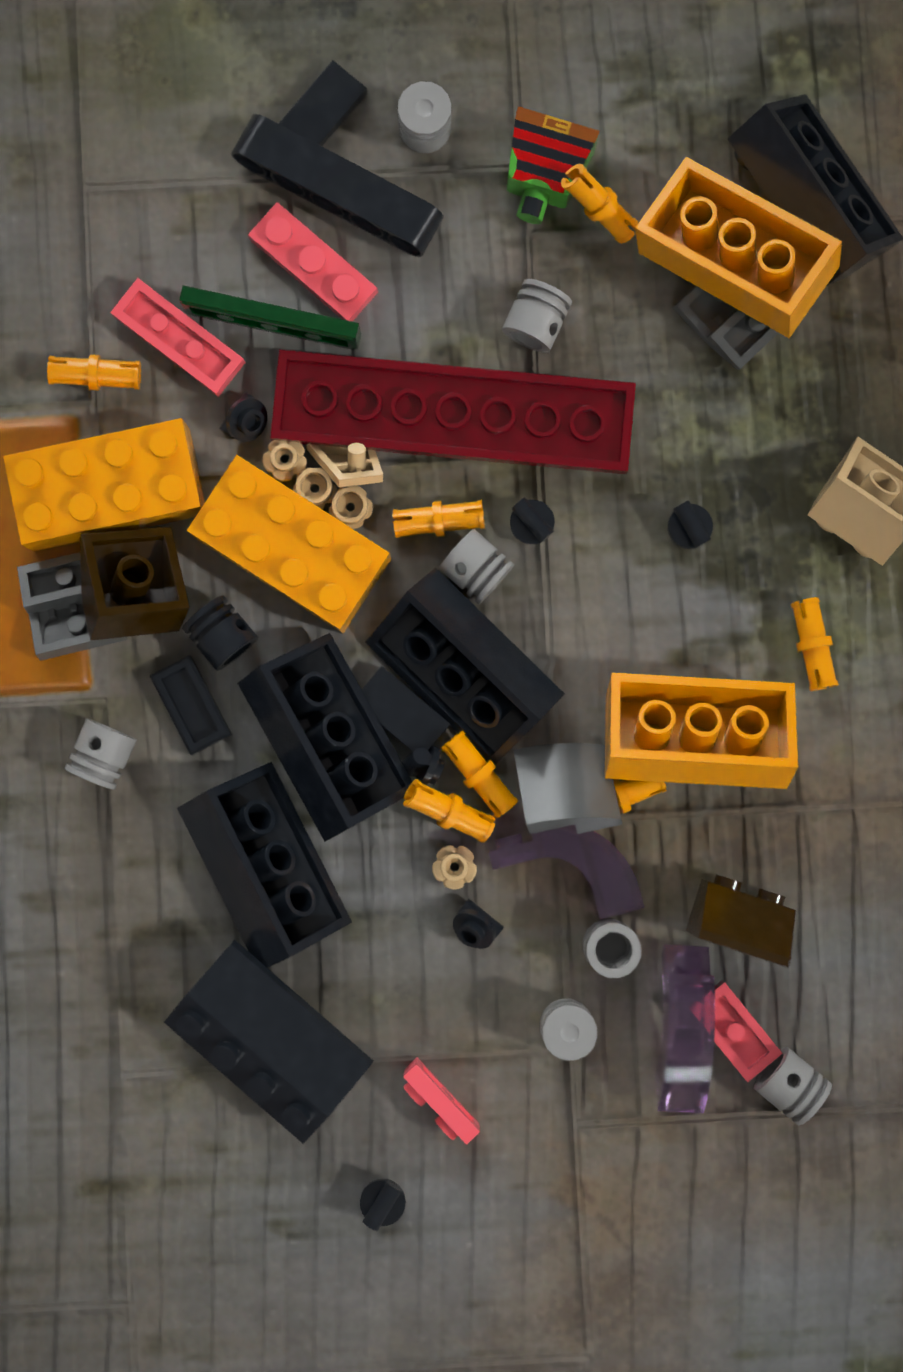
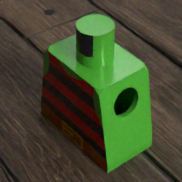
(541, 156)

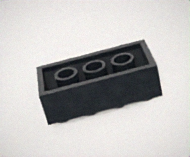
(814, 179)
(464, 666)
(326, 735)
(264, 865)
(269, 1041)

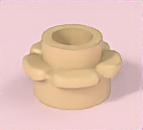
(290, 469)
(319, 477)
(356, 496)
(459, 855)

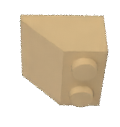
(864, 502)

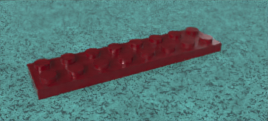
(453, 411)

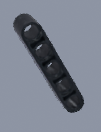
(337, 185)

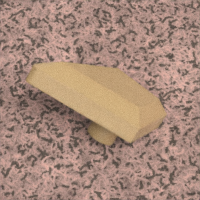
(348, 465)

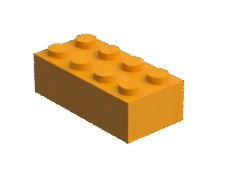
(738, 247)
(104, 484)
(289, 544)
(700, 731)

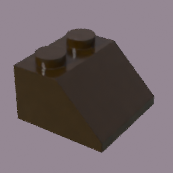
(131, 583)
(743, 921)

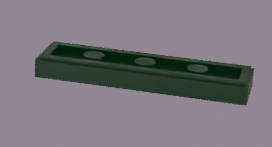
(270, 318)

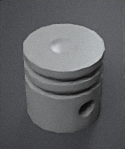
(424, 117)
(537, 315)
(476, 566)
(100, 754)
(611, 948)
(568, 1029)
(793, 1087)

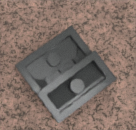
(723, 327)
(55, 607)
(566, 787)

